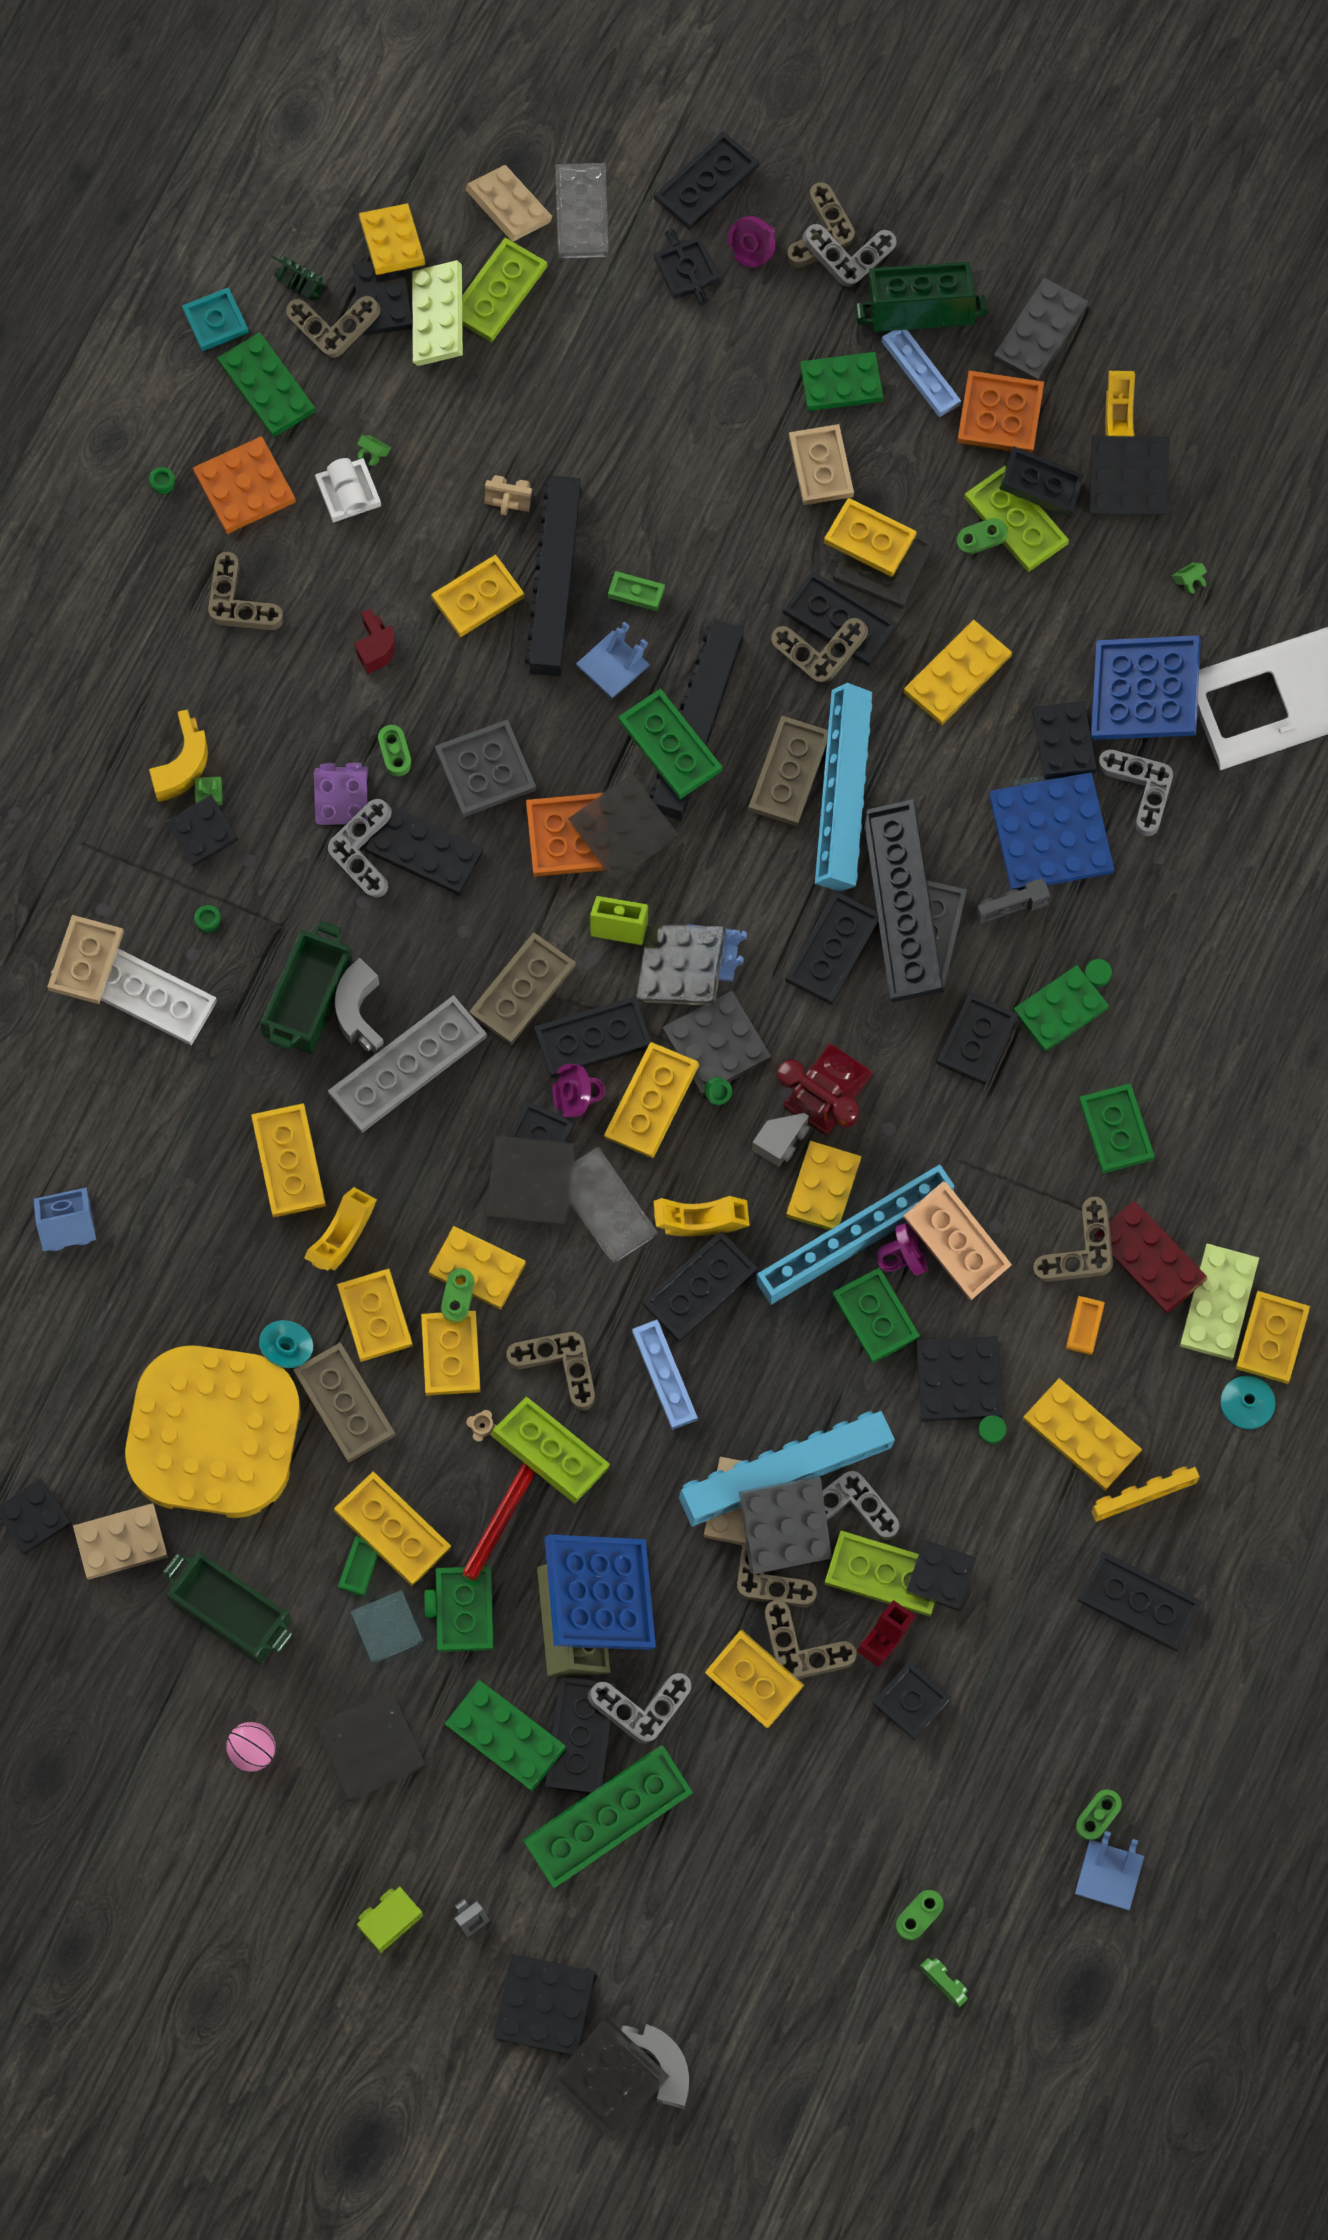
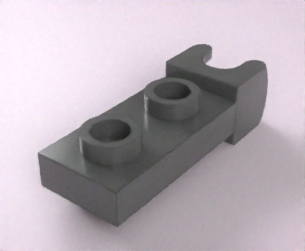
(1033, 896)

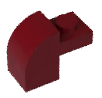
(378, 647)
(886, 1633)

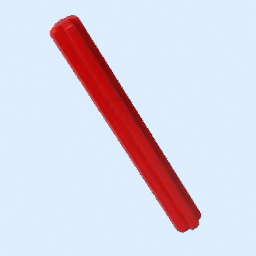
(498, 1522)

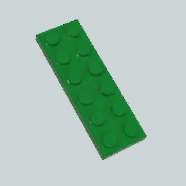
(607, 1816)

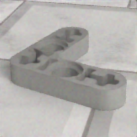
(851, 263)
(1152, 785)
(354, 843)
(847, 1496)
(639, 1716)

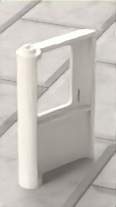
(1302, 681)

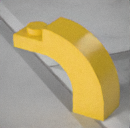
(1120, 403)
(180, 774)
(701, 1219)
(343, 1230)

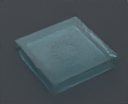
(386, 1626)

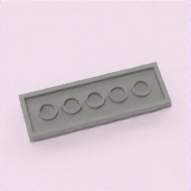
(407, 1064)

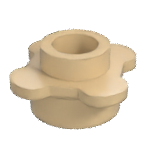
(474, 1423)

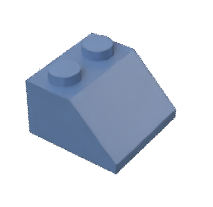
(64, 1219)

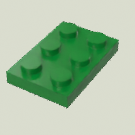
(841, 381)
(1060, 1008)
(1116, 1128)
(875, 1315)
(464, 1610)

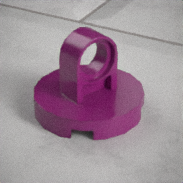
(752, 241)
(573, 1090)
(905, 1250)

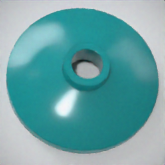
(289, 1336)
(1243, 1414)

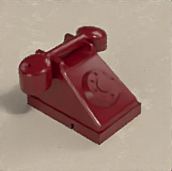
(826, 1090)

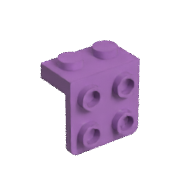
(339, 792)

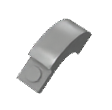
(351, 991)
(669, 2058)

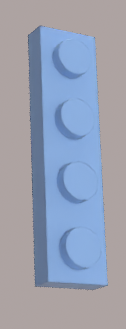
(921, 371)
(664, 1374)

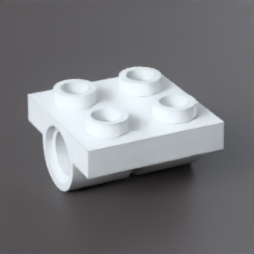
(347, 489)

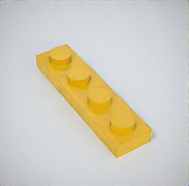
(1154, 1489)

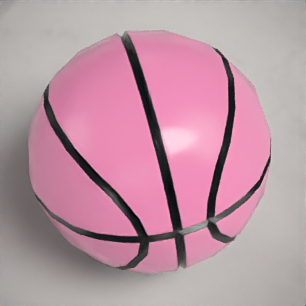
(250, 1746)

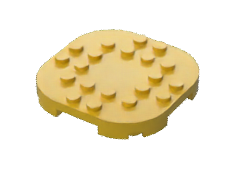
(212, 1431)

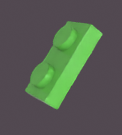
(636, 591)

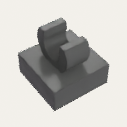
(470, 1917)

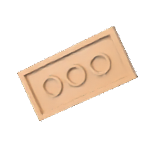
(957, 1240)

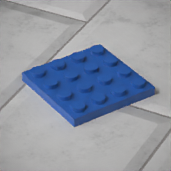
(1146, 687)
(1051, 831)
(599, 1592)

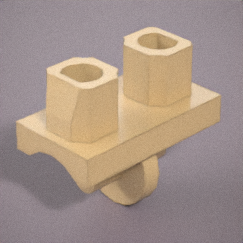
(508, 496)

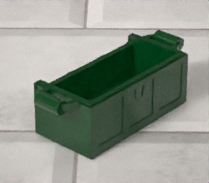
(921, 297)
(306, 989)
(228, 1607)

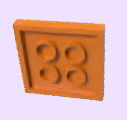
(1000, 412)
(244, 485)
(554, 841)

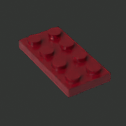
(1152, 1258)

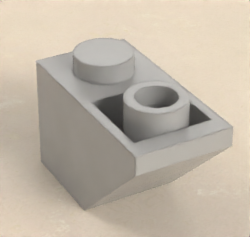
(778, 1137)

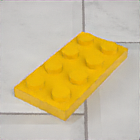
(957, 672)
(651, 1100)
(288, 1160)
(1082, 1434)
(392, 1528)

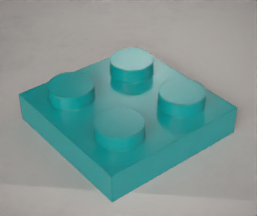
(215, 319)

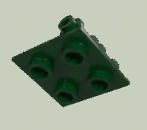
(306, 281)

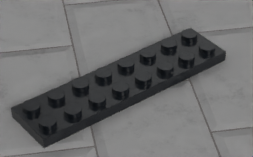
(903, 901)

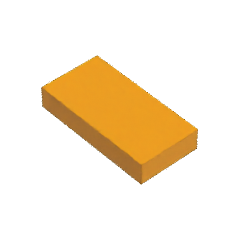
(1085, 1325)

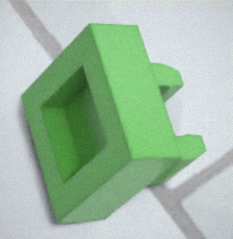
(374, 447)
(1189, 574)
(208, 786)

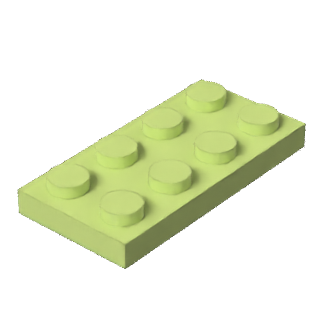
(437, 313)
(1219, 1302)

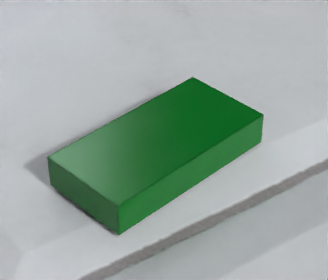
(358, 1568)

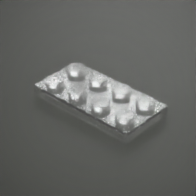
(582, 210)
(608, 1207)

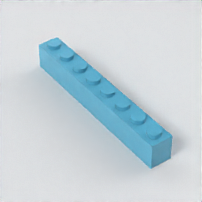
(843, 788)
(847, 1238)
(796, 1461)

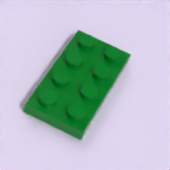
(266, 384)
(670, 744)
(505, 1735)

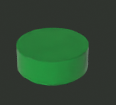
(162, 480)
(207, 919)
(1098, 972)
(718, 1090)
(992, 1429)
(430, 1604)

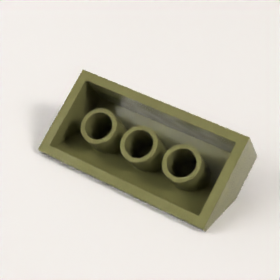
(567, 1660)

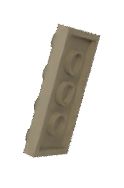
(789, 771)
(522, 988)
(344, 1402)

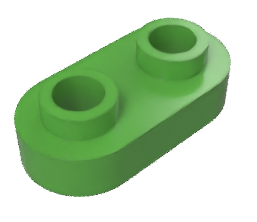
(981, 536)
(394, 752)
(458, 1294)
(1097, 1815)
(919, 1914)
(953, 1990)

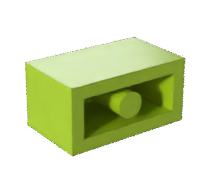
(619, 920)
(389, 1919)

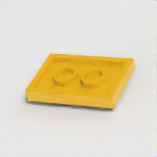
(392, 239)
(870, 537)
(477, 595)
(823, 1186)
(491, 1267)
(374, 1315)
(1272, 1337)
(450, 1355)
(754, 1678)

